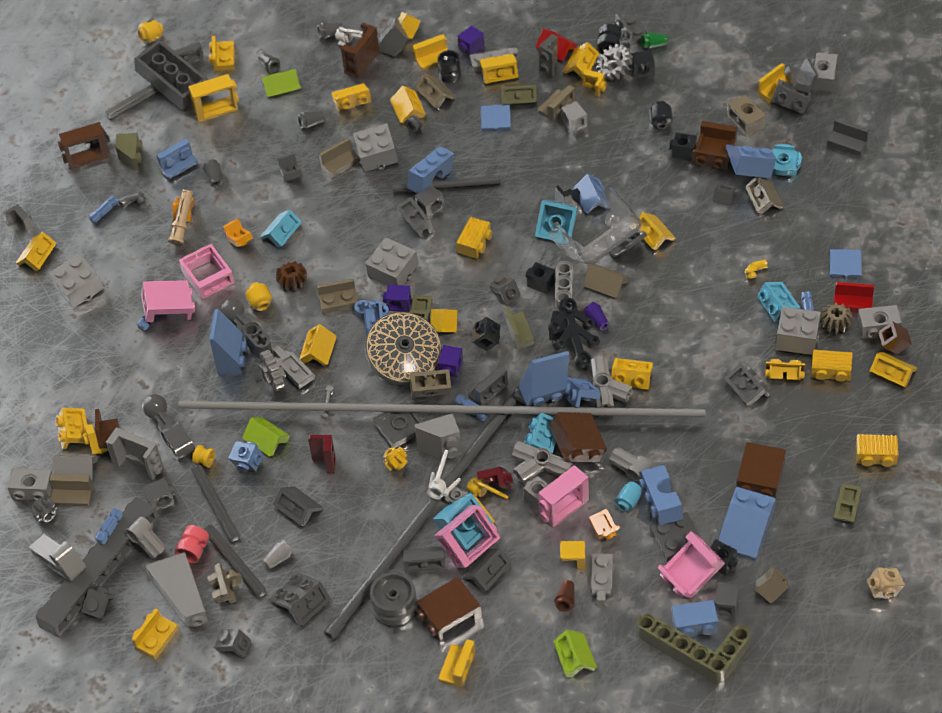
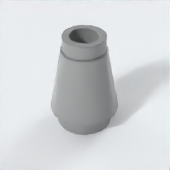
(278, 554)

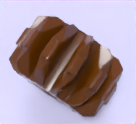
(291, 275)

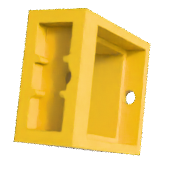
(216, 107)

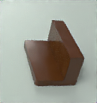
(104, 429)

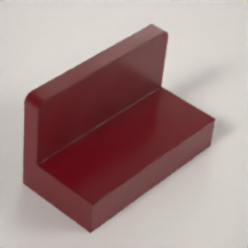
(323, 450)

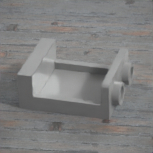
(128, 446)

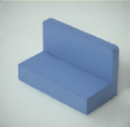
(590, 192)

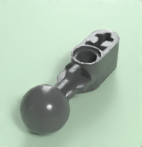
(255, 336)
(172, 432)

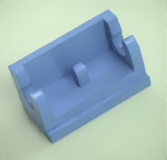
(372, 313)

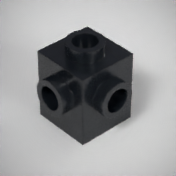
(486, 333)

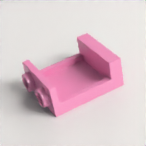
(167, 298)
(691, 566)

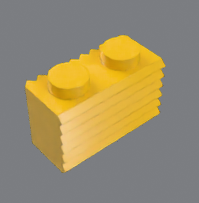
(473, 238)
(831, 365)
(877, 450)

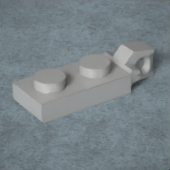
(475, 58)
(293, 367)
(602, 577)

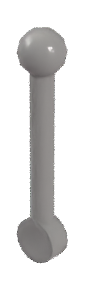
(329, 389)

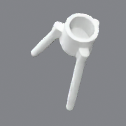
(346, 35)
(437, 486)

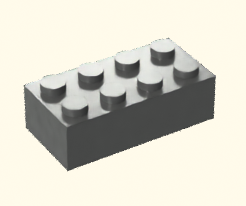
(168, 73)

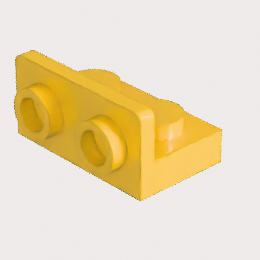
(222, 54)
(351, 97)
(632, 372)
(71, 426)
(154, 634)

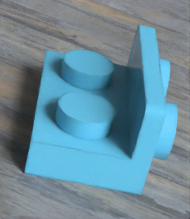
(774, 297)
(541, 433)

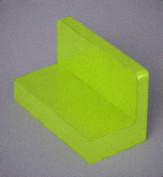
(281, 82)
(264, 435)
(574, 652)

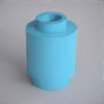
(628, 497)

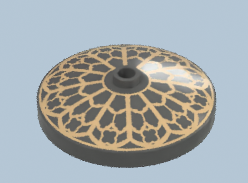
(393, 360)

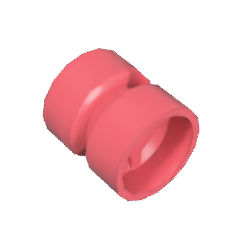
(192, 543)

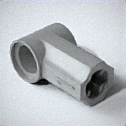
(629, 463)
(142, 534)

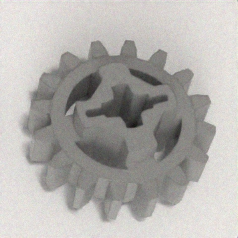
(614, 62)
(272, 370)

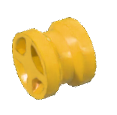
(203, 456)

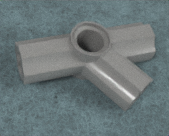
(611, 387)
(531, 466)

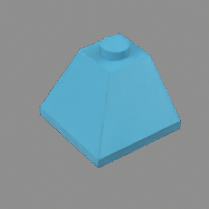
(555, 212)
(467, 532)

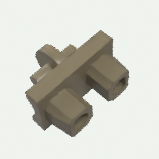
(227, 581)

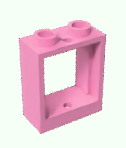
(212, 283)
(563, 496)
(453, 549)

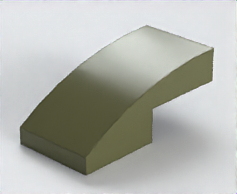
(422, 306)
(847, 503)

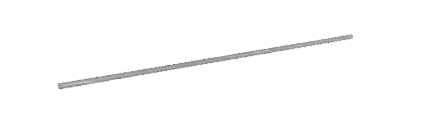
(440, 408)

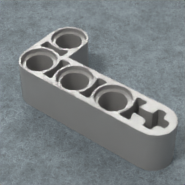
(59, 557)

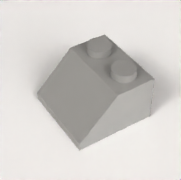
(439, 435)

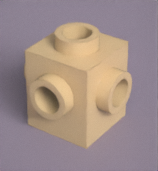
(885, 583)

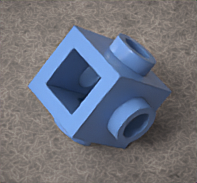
(246, 456)

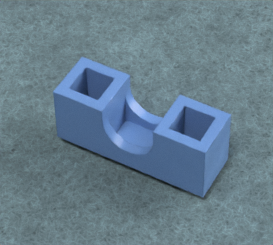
(436, 163)
(664, 505)

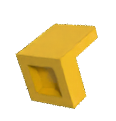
(409, 24)
(444, 320)
(573, 552)

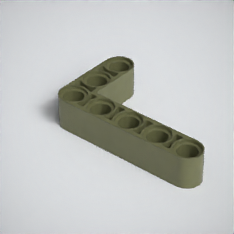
(694, 649)

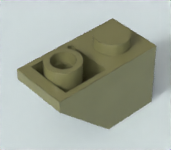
(128, 149)

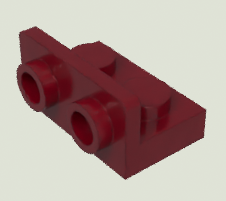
(496, 476)

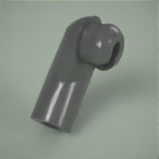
(129, 199)

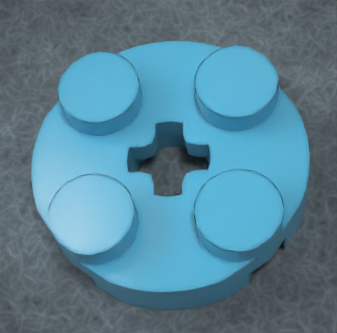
(792, 158)

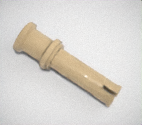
(179, 225)

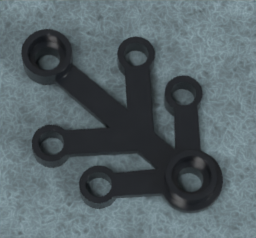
(574, 330)

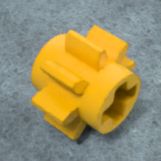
(395, 458)

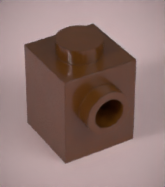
(894, 338)

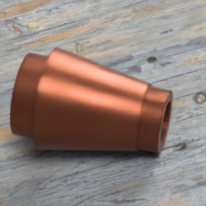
(565, 597)

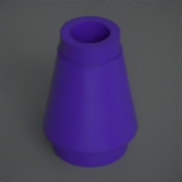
(596, 313)

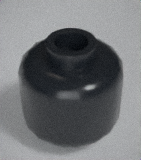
(660, 114)

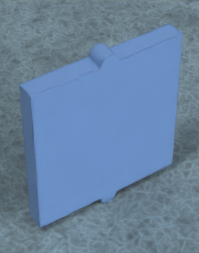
(495, 117)
(845, 263)

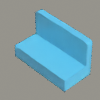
(281, 228)

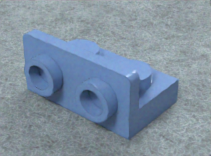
(176, 159)
(580, 389)

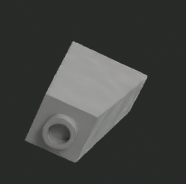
(177, 585)

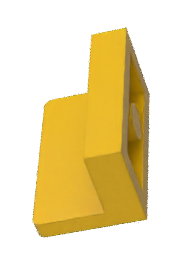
(427, 52)
(581, 59)
(499, 68)
(768, 83)
(406, 104)
(655, 230)
(37, 251)
(318, 345)
(892, 368)
(457, 663)

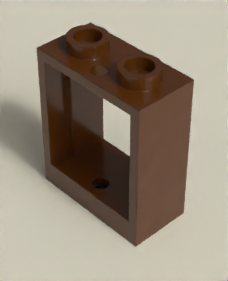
(80, 136)

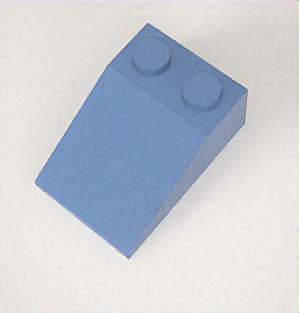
(751, 160)
(227, 345)
(545, 379)
(747, 522)

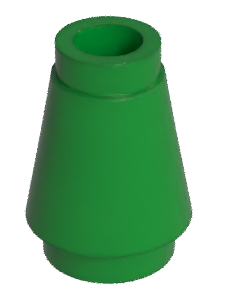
(653, 40)

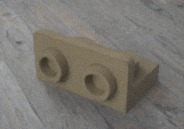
(337, 295)

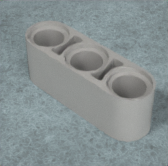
(564, 282)

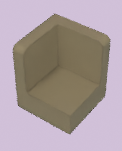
(771, 584)

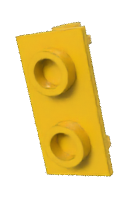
(777, 368)

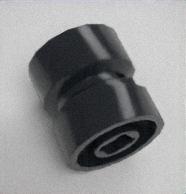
(608, 36)
(449, 66)

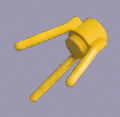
(479, 489)

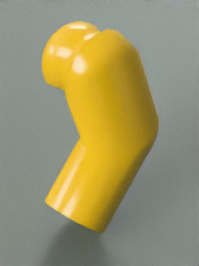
(755, 266)

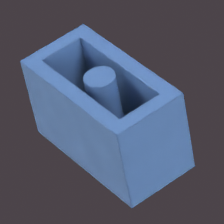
(695, 618)

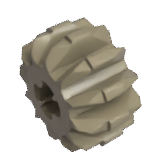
(836, 318)

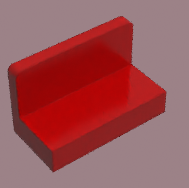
(563, 43)
(854, 295)

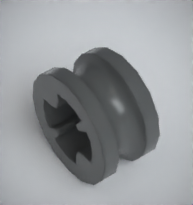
(413, 123)

